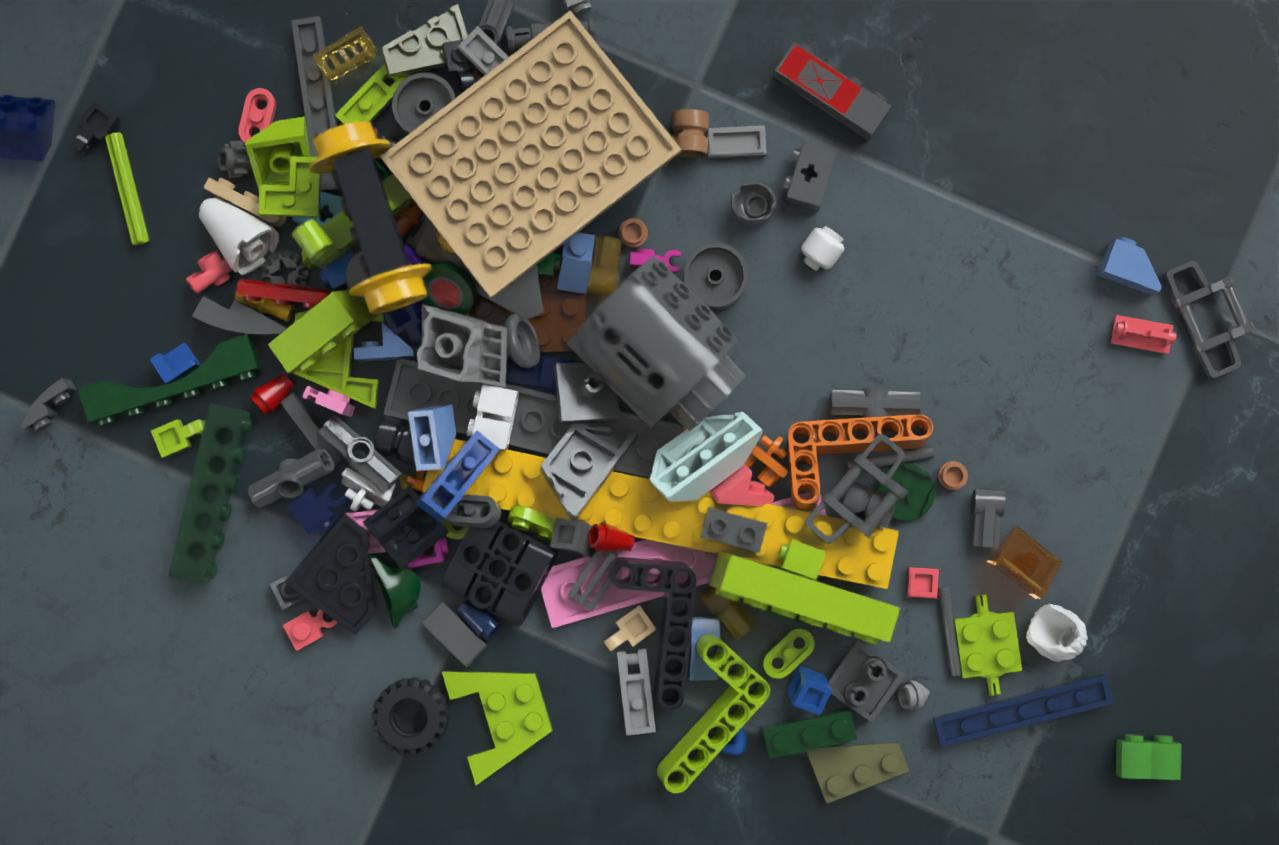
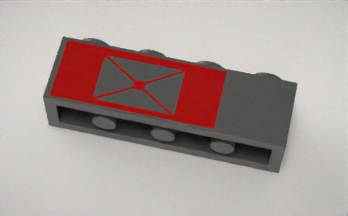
(832, 90)

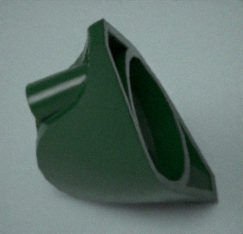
(398, 587)

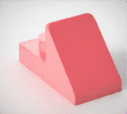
(740, 490)

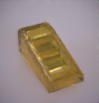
(357, 35)

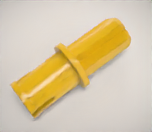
(267, 306)

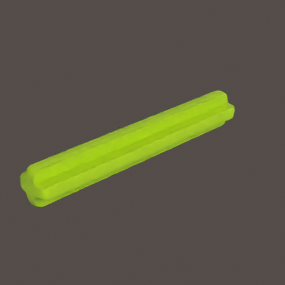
(127, 189)

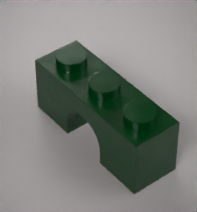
(809, 734)

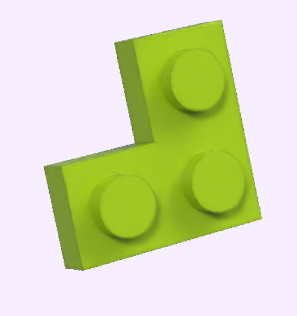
(298, 198)

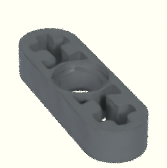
(308, 425)

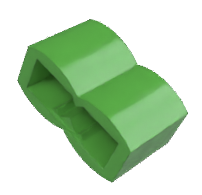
(1148, 758)

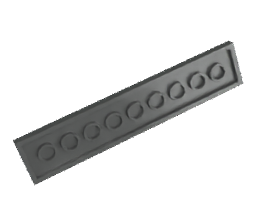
(535, 420)

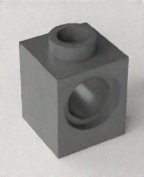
(571, 537)

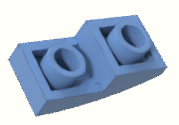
(697, 668)

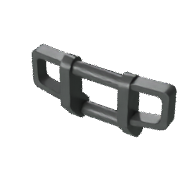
(1192, 326)
(861, 464)

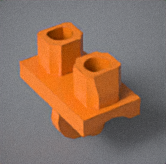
(773, 468)

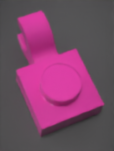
(643, 255)

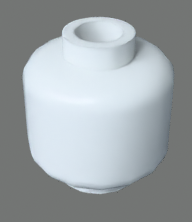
(822, 248)

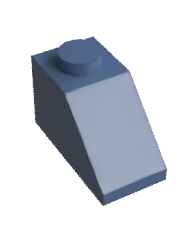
(1129, 266)
(432, 435)

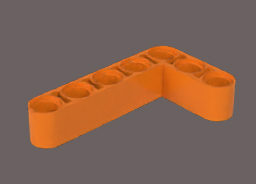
(845, 443)

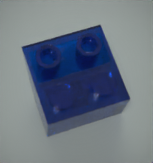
(25, 127)

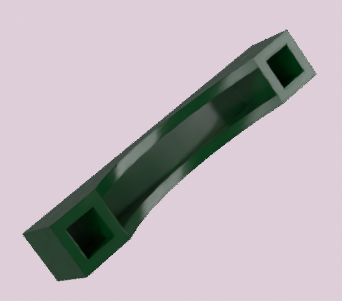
(228, 361)

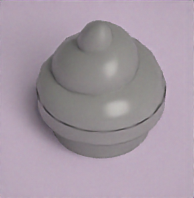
(912, 695)

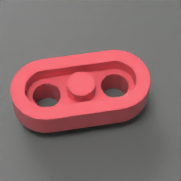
(254, 117)

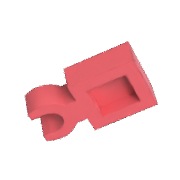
(306, 628)

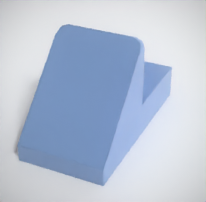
(576, 263)
(392, 348)

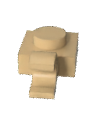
(633, 627)

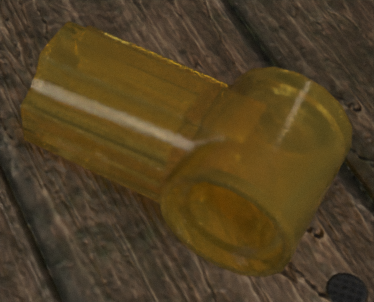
(605, 273)
(729, 611)

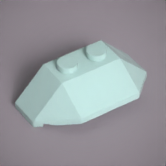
(704, 456)

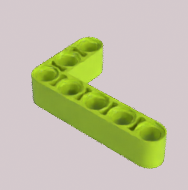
(334, 238)
(716, 716)

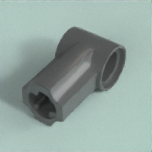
(496, 19)
(987, 508)

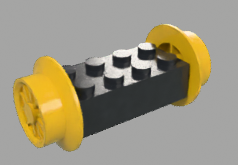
(350, 158)

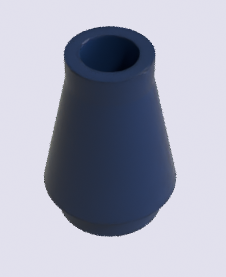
(479, 620)

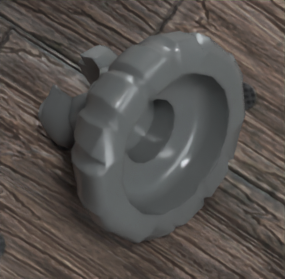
(522, 341)

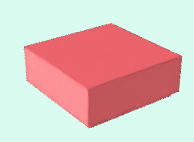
(922, 582)

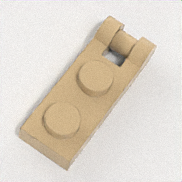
(246, 202)

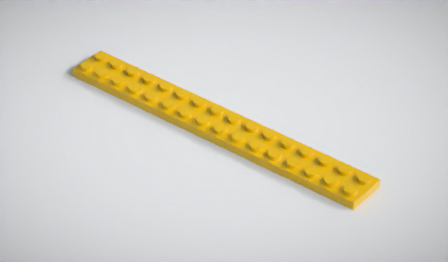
(645, 513)

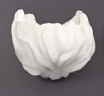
(1057, 633)

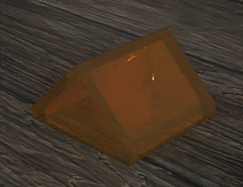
(1026, 562)

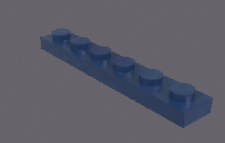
(1023, 710)

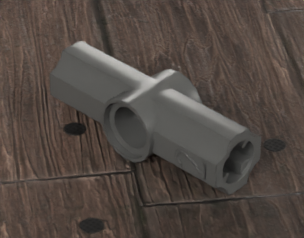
(874, 403)
(345, 441)
(291, 478)

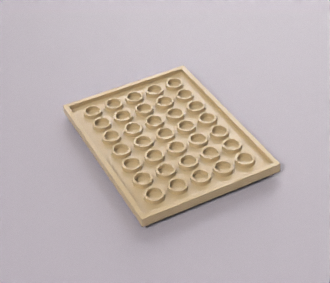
(531, 154)

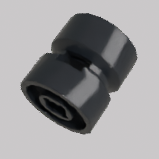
(395, 439)

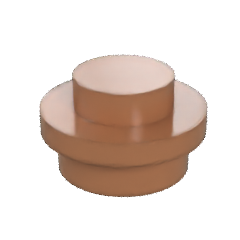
(633, 233)
(952, 475)

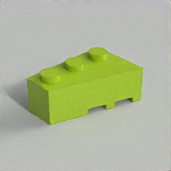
(320, 331)

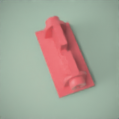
(1142, 334)

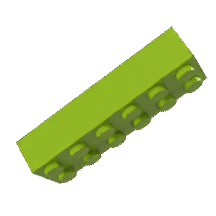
(798, 595)

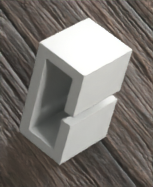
(495, 414)

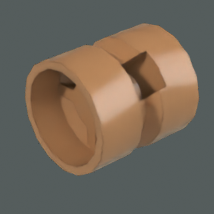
(689, 132)

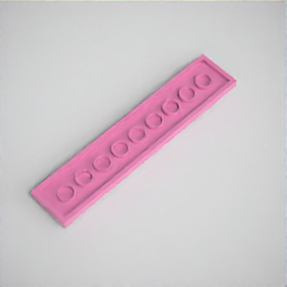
(563, 577)

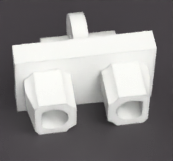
(363, 491)

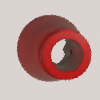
(272, 393)
(609, 538)

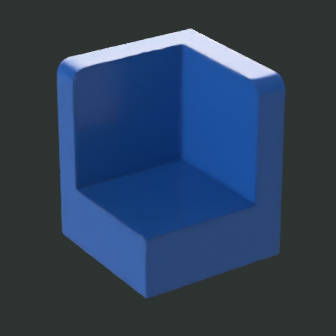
(175, 364)

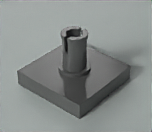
(584, 395)

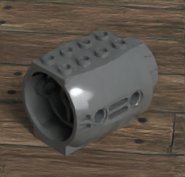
(660, 347)

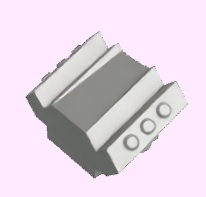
(462, 347)

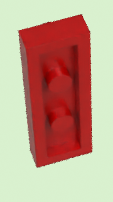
(280, 293)

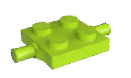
(988, 644)

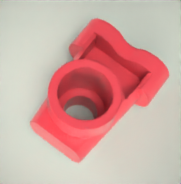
(213, 270)

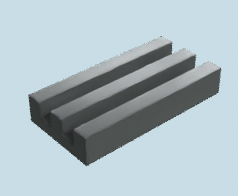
(582, 599)

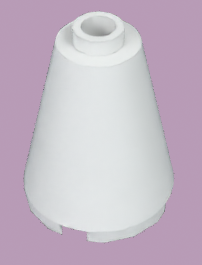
(238, 234)

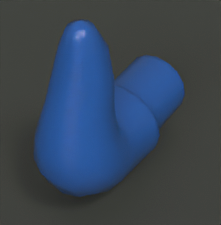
(738, 745)

